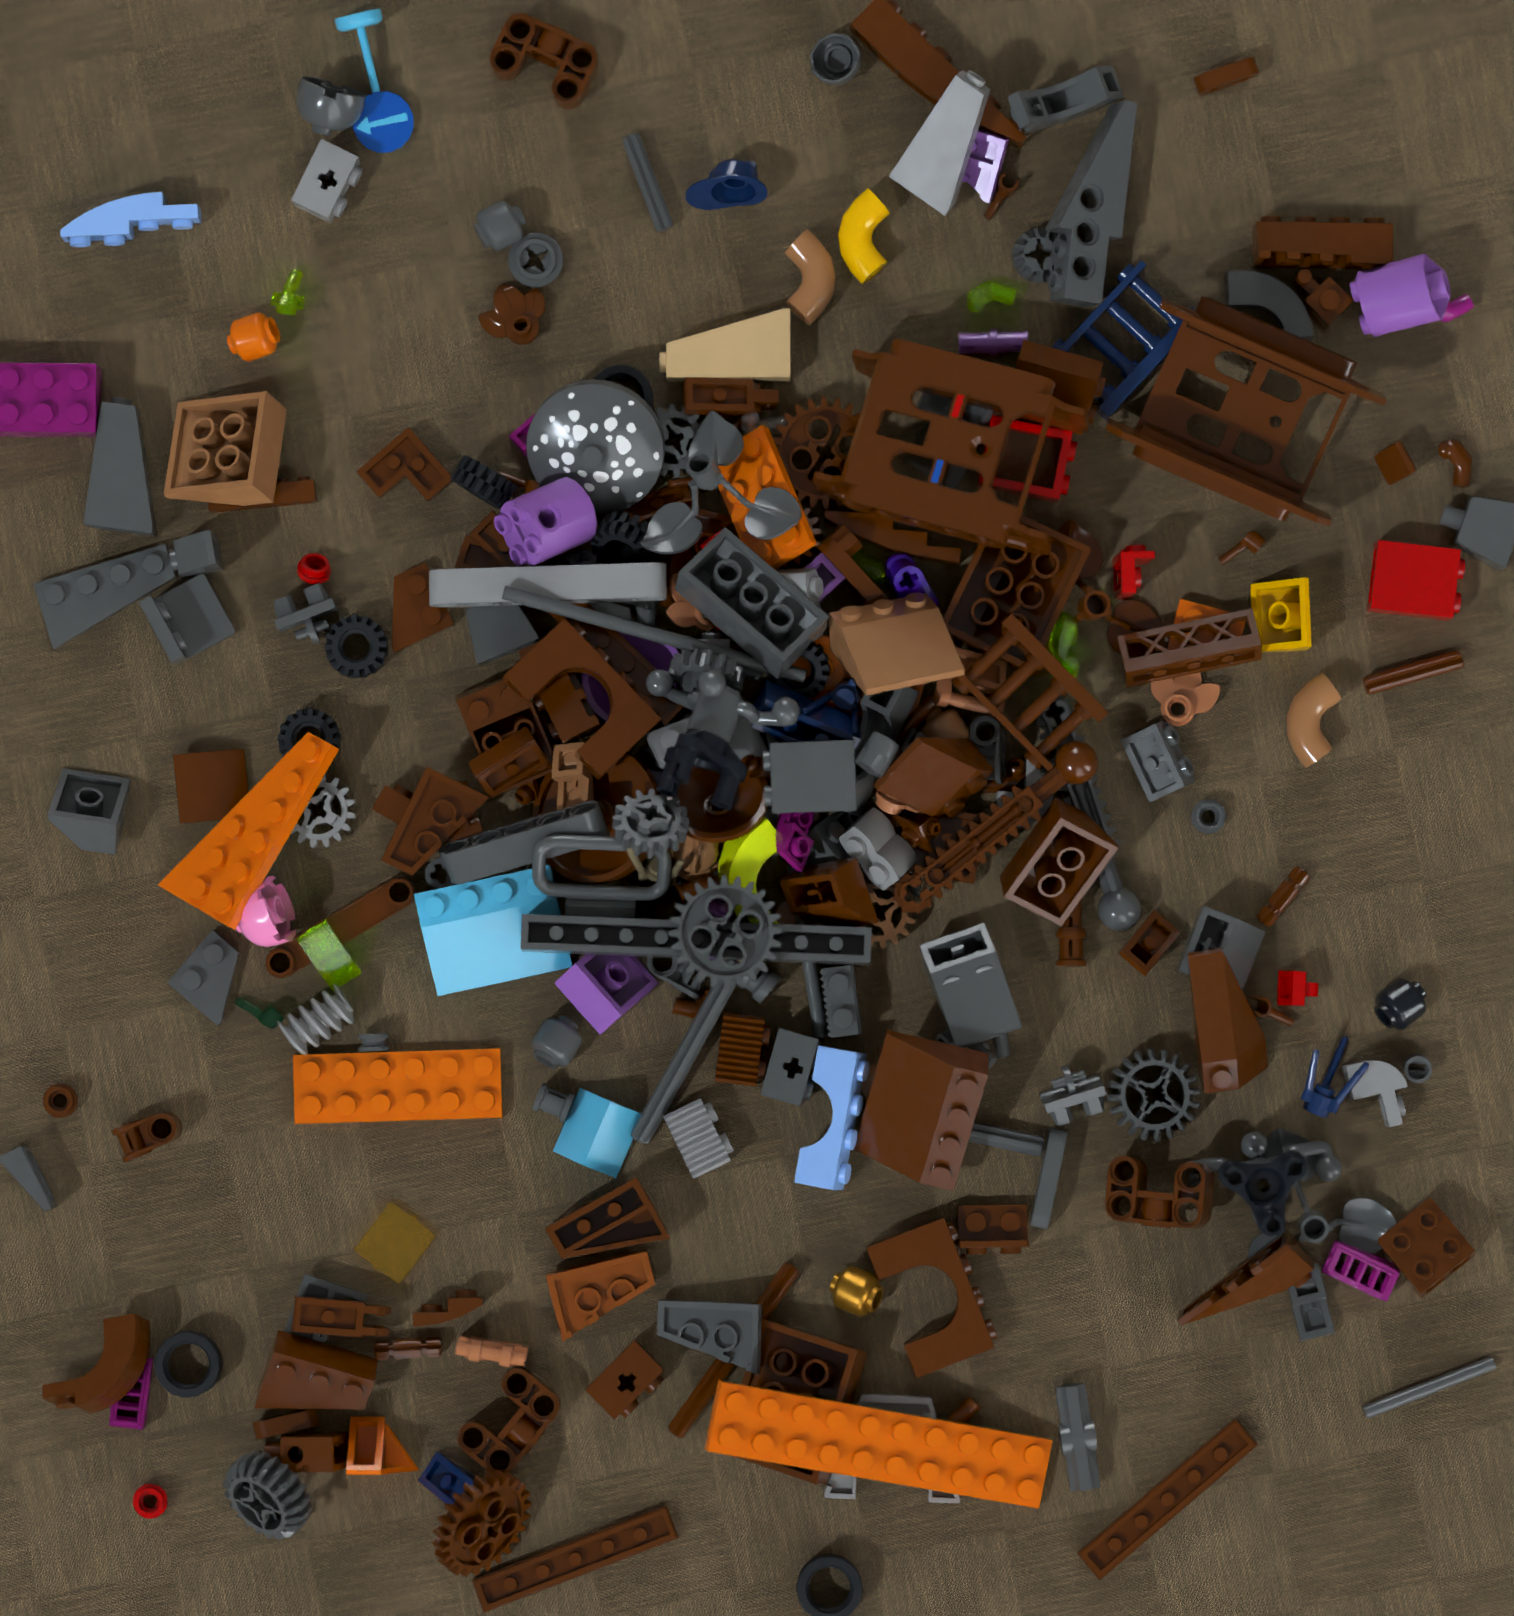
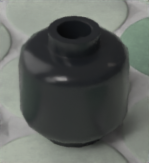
(1400, 1003)

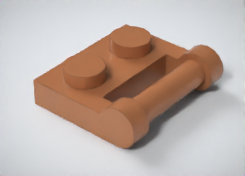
(986, 683)

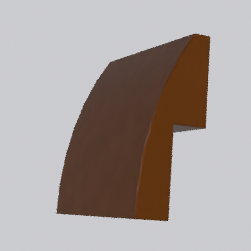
(209, 784)

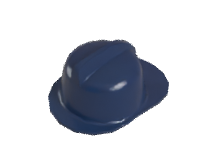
(728, 185)

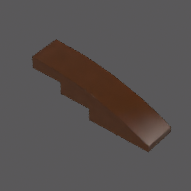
(880, 533)

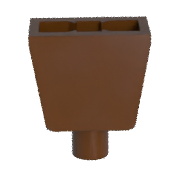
(320, 1451)

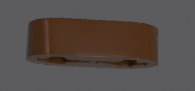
(1226, 76)
(285, 1423)

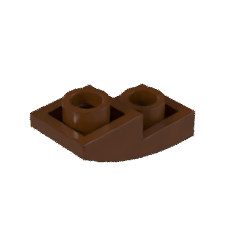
(458, 1305)

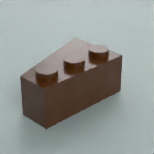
(566, 706)
(609, 1222)
(314, 1376)

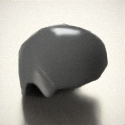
(835, 59)

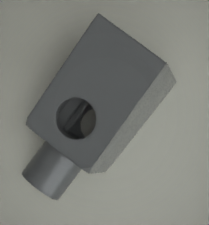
(1483, 529)
(498, 631)

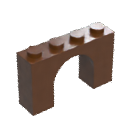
(567, 651)
(966, 1331)

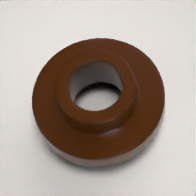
(49, 1100)

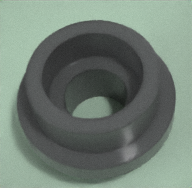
(1219, 816)

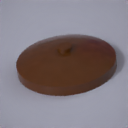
(609, 791)

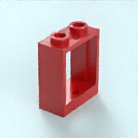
(1060, 481)

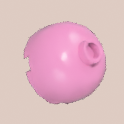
(268, 915)

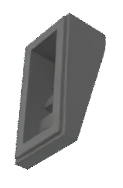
(26, 1171)

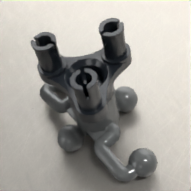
(710, 732)
(1281, 1171)

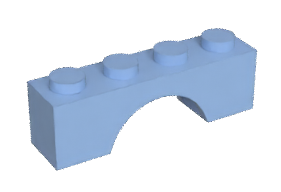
(841, 1076)

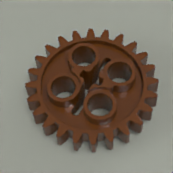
(796, 437)
(482, 1523)

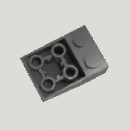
(970, 986)

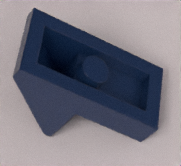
(445, 1477)

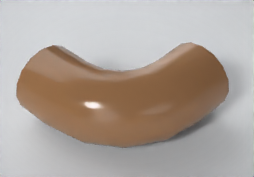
(817, 277)
(1305, 717)

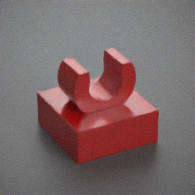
(1293, 988)

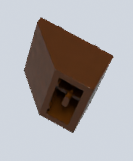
(830, 894)

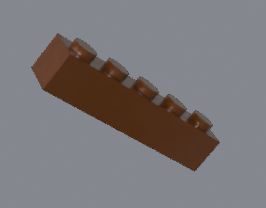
(286, 494)

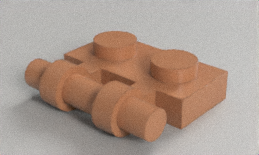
(482, 1349)

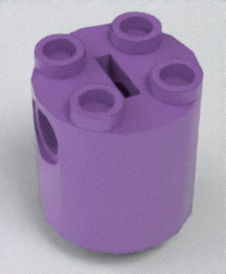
(1401, 295)
(546, 522)

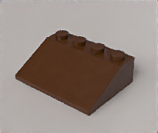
(1014, 582)
(922, 1107)
(805, 1366)

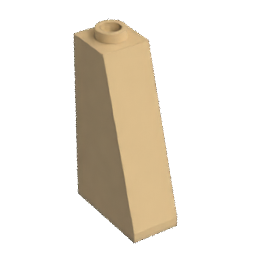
(741, 350)

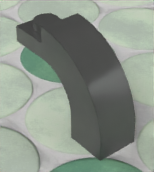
(1065, 101)
(1270, 296)

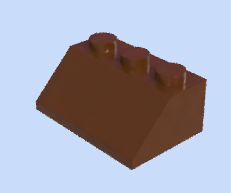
(1057, 862)

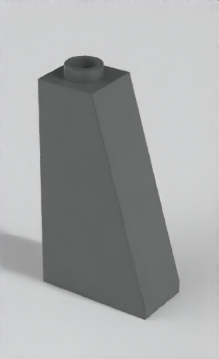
(119, 477)

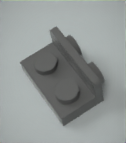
(1159, 760)

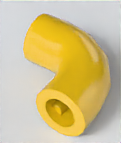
(856, 236)

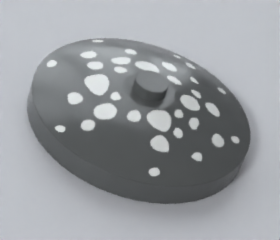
(600, 439)

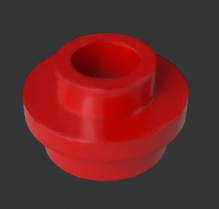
(314, 568)
(140, 1505)

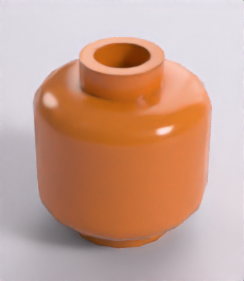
(253, 336)

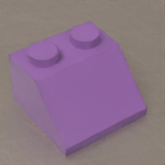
(605, 987)

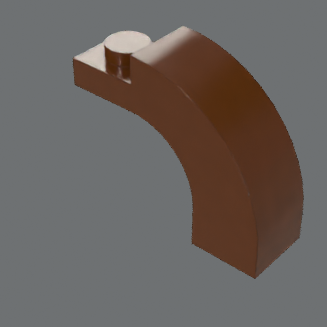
(114, 1374)

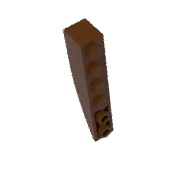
(919, 64)

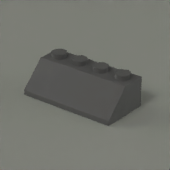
(750, 602)

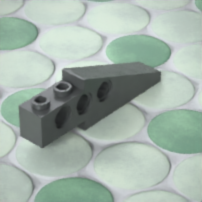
(1104, 181)

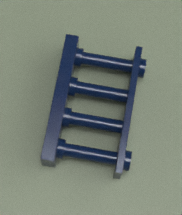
(1156, 347)

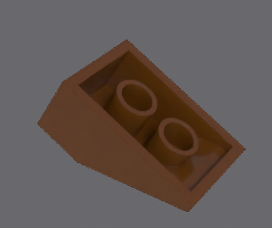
(936, 775)

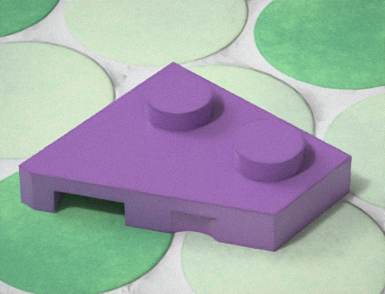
(986, 163)

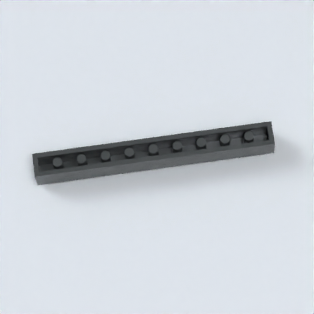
(652, 939)

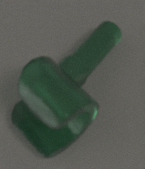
(267, 1018)

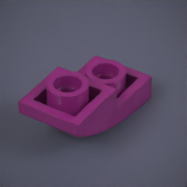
(792, 837)

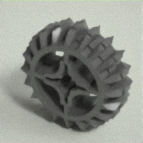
(1179, 1110)
(267, 1495)

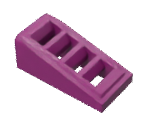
(1379, 1264)
(142, 1407)

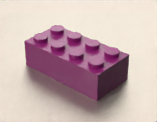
(50, 399)

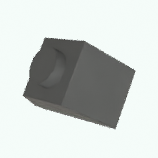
(196, 554)

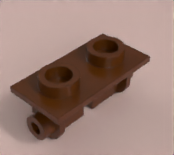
(915, 828)

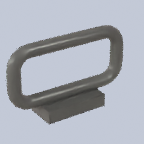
(596, 899)

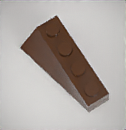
(1321, 244)

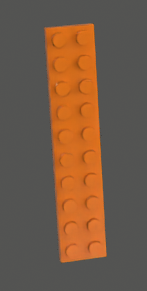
(878, 1444)

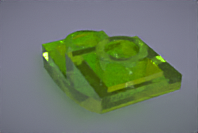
(1062, 636)
(329, 955)

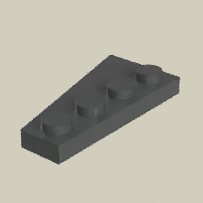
(92, 594)

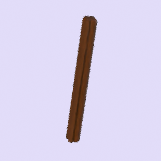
(719, 1369)

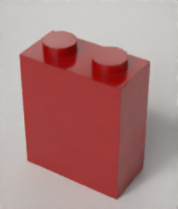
(1415, 580)

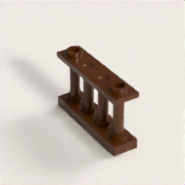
(1060, 684)

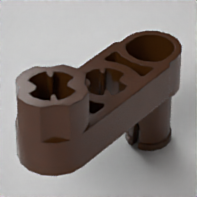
(839, 549)

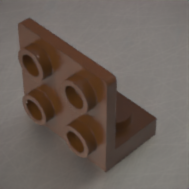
(1426, 1247)

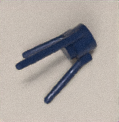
(845, 697)
(1321, 1099)

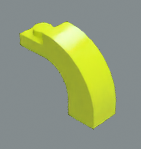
(746, 856)

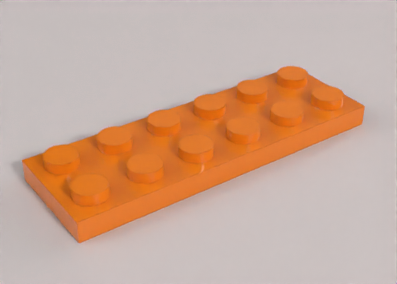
(397, 1086)

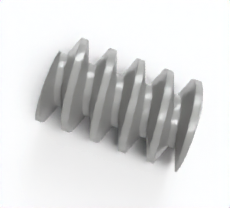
(318, 1020)

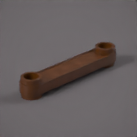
(347, 923)

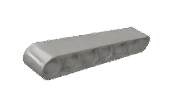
(564, 583)

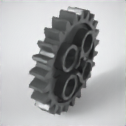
(753, 947)

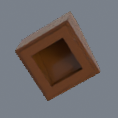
(1394, 463)

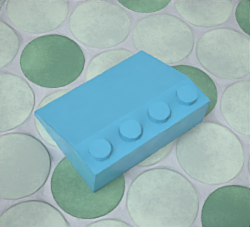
(476, 931)

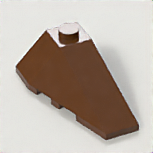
(1226, 1030)
(1264, 1274)

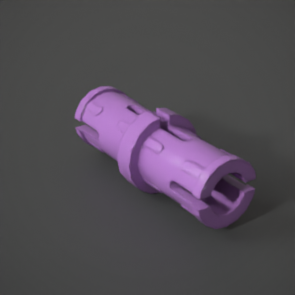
(991, 342)

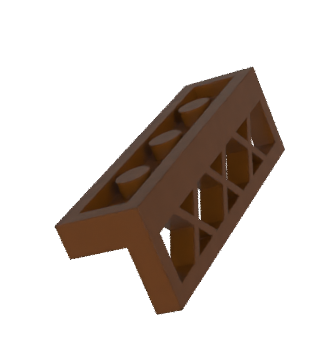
(1191, 659)

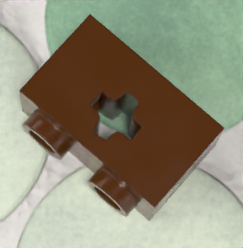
(606, 1388)

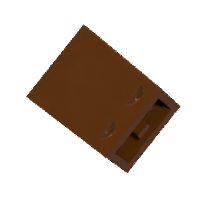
(496, 713)

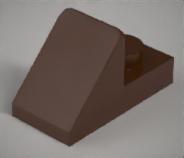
(1149, 943)

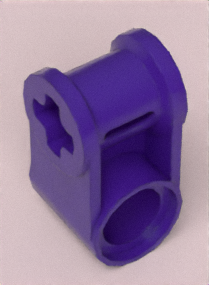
(911, 582)

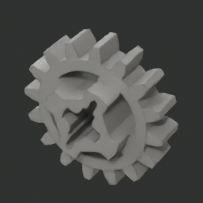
(327, 796)

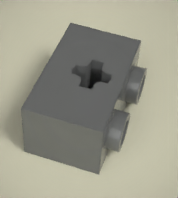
(776, 1083)

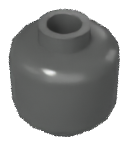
(499, 225)
(556, 1042)

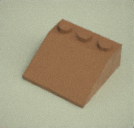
(226, 449)
(894, 643)

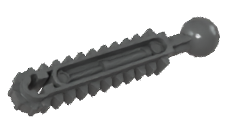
(1118, 907)

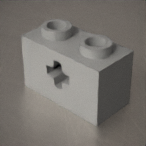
(325, 162)

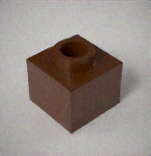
(393, 802)

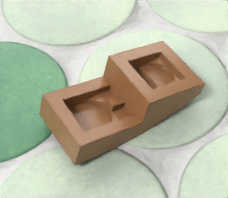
(573, 778)

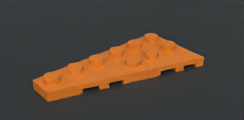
(243, 846)

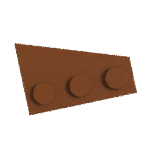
(595, 1288)

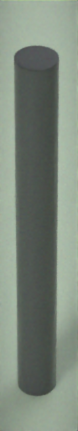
(1429, 1387)

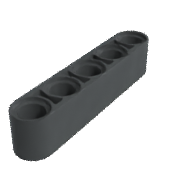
(514, 843)

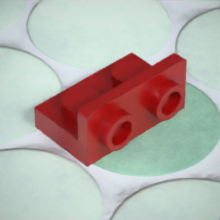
(1125, 574)

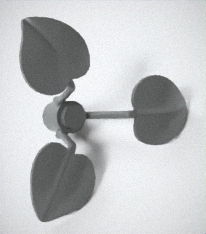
(715, 444)
(1362, 1219)

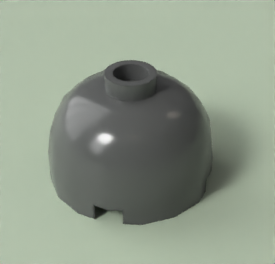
(328, 105)

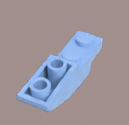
(115, 219)

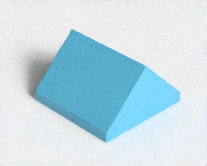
(597, 1133)

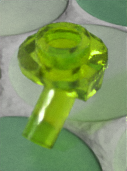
(287, 301)

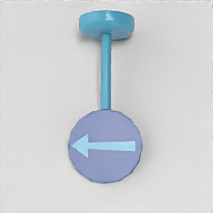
(386, 116)

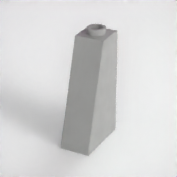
(942, 147)

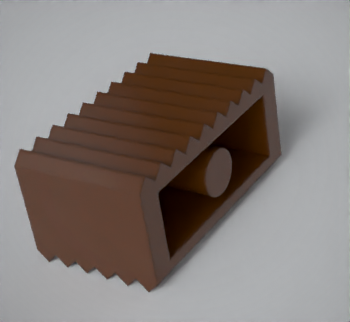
(741, 1048)

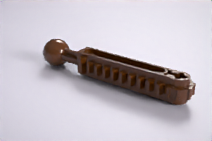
(1074, 764)

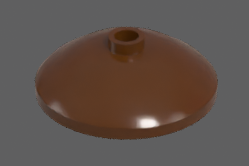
(726, 825)

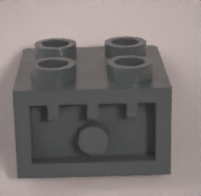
(188, 619)

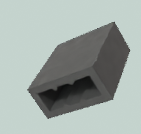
(810, 776)

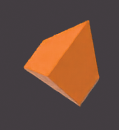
(375, 1449)

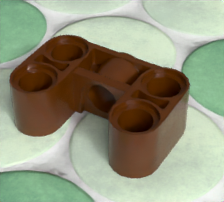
(551, 47)
(1159, 1208)
(521, 1431)

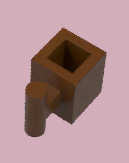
(1324, 301)

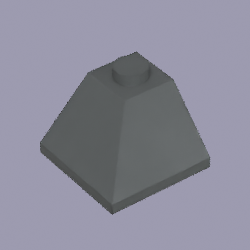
(90, 809)

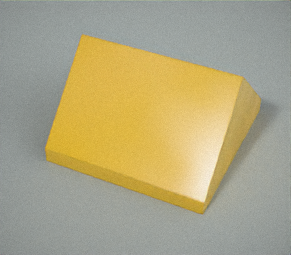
(1282, 614)

